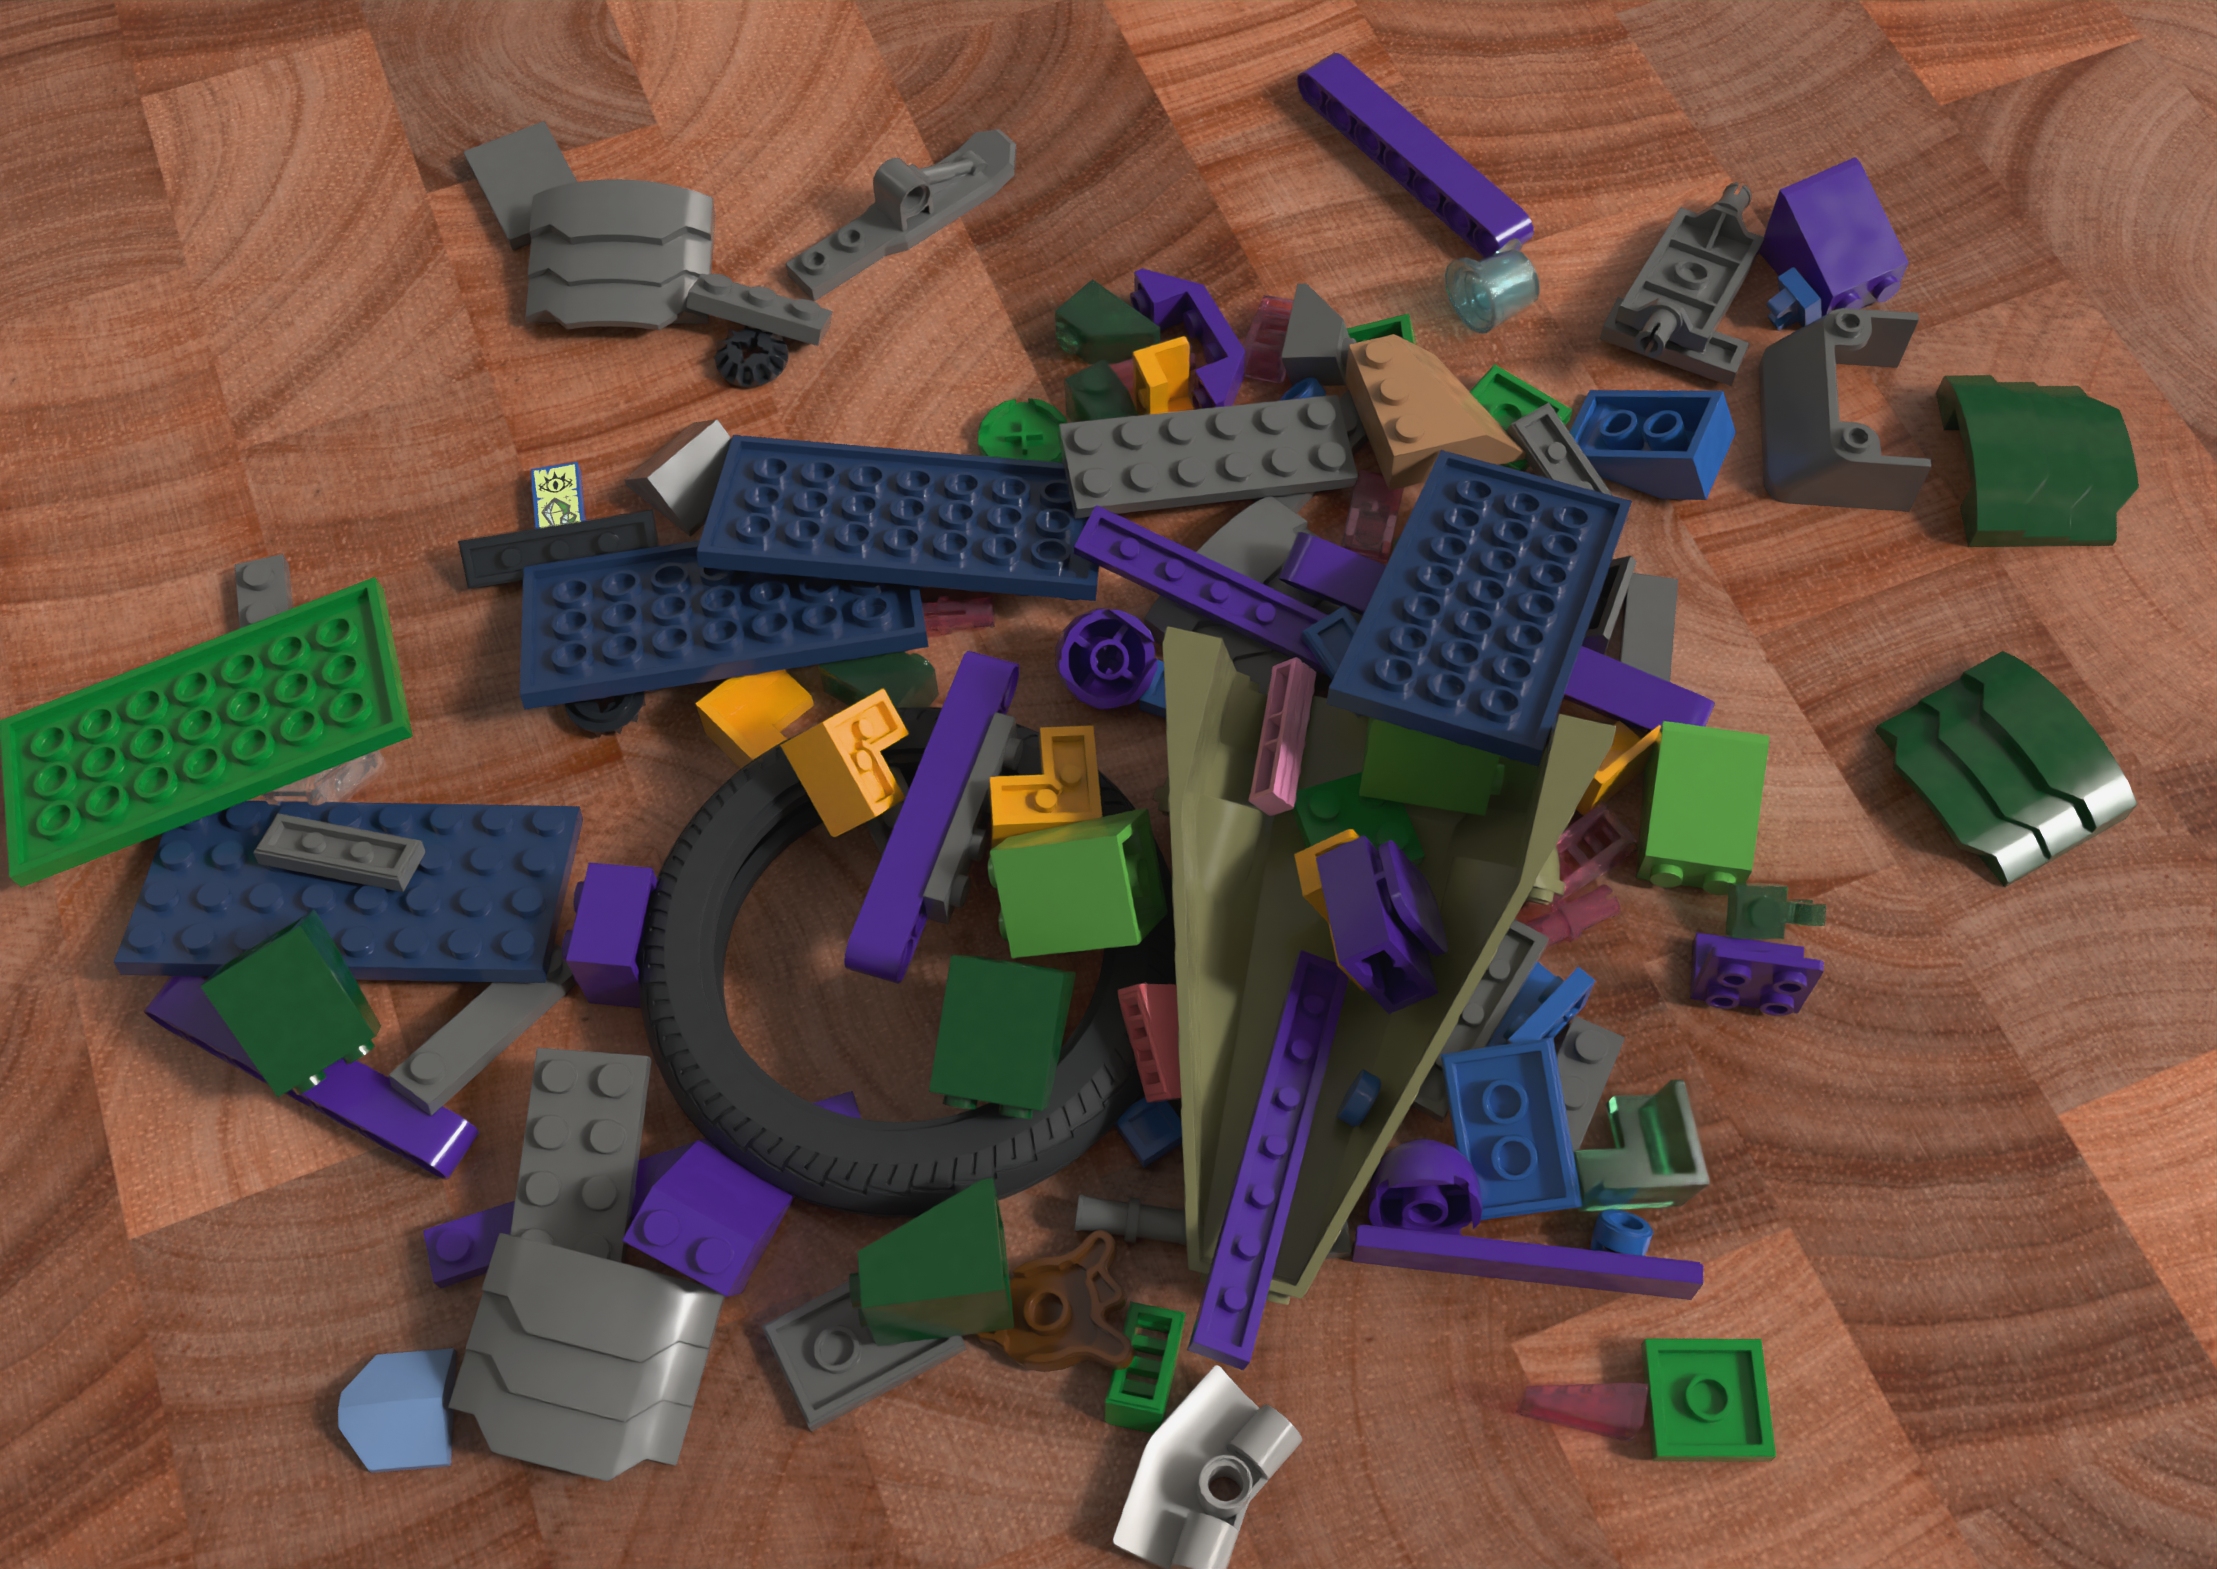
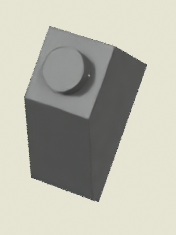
(1315, 340)

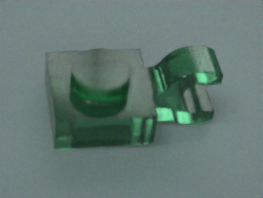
(1763, 910)

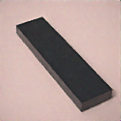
(504, 555)

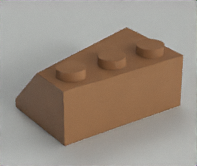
(1417, 409)

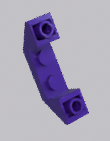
(1176, 300)

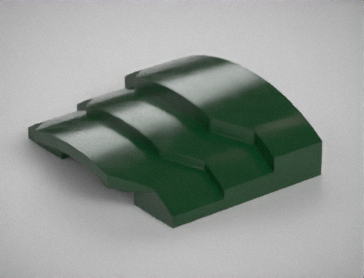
(2039, 462)
(2008, 766)

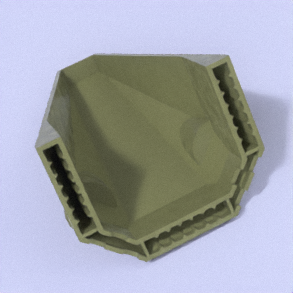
(1247, 920)

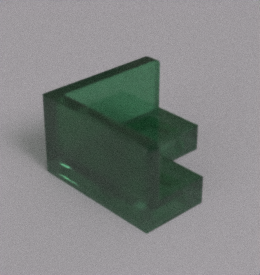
(1654, 1158)

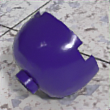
(1106, 658)
(1425, 1189)

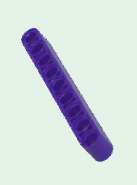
(1596, 679)

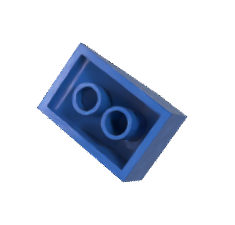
(1656, 439)

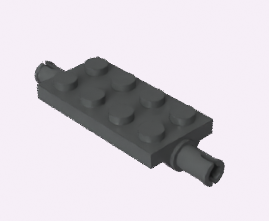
(1692, 275)

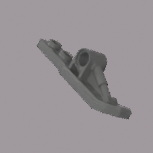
(907, 210)

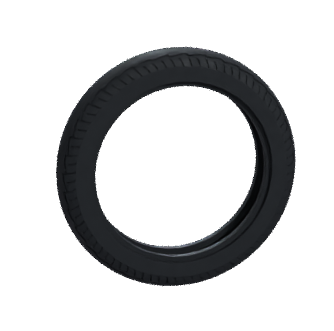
(815, 1151)

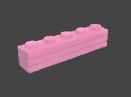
(1283, 737)

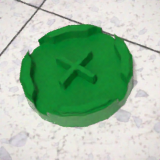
(1022, 431)

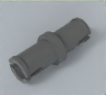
(1131, 1219)

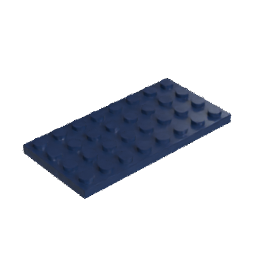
(896, 518)
(1482, 608)
(664, 623)
(472, 911)

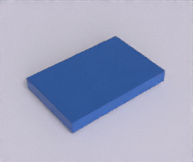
(1513, 1126)

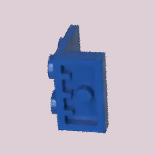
(1544, 1006)

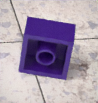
(609, 932)

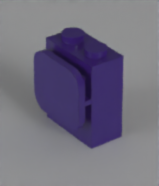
(1382, 921)

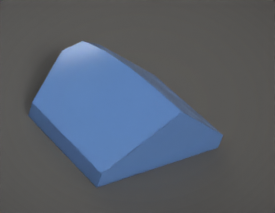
(400, 1411)

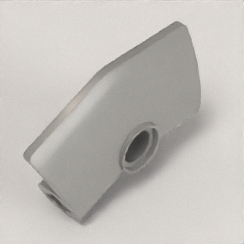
(1209, 1436)

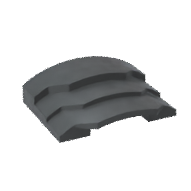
(618, 254)
(1257, 547)
(584, 1359)

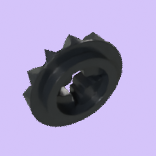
(759, 367)
(588, 715)

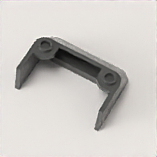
(1804, 444)

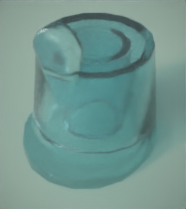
(1492, 288)

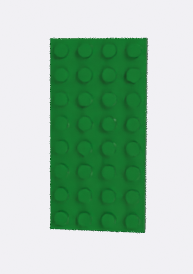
(200, 731)

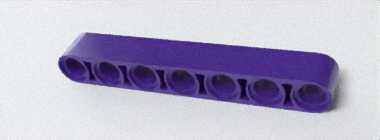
(1413, 155)
(895, 905)
(349, 1093)

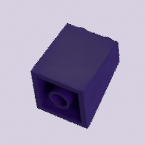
(1836, 238)
(709, 1219)

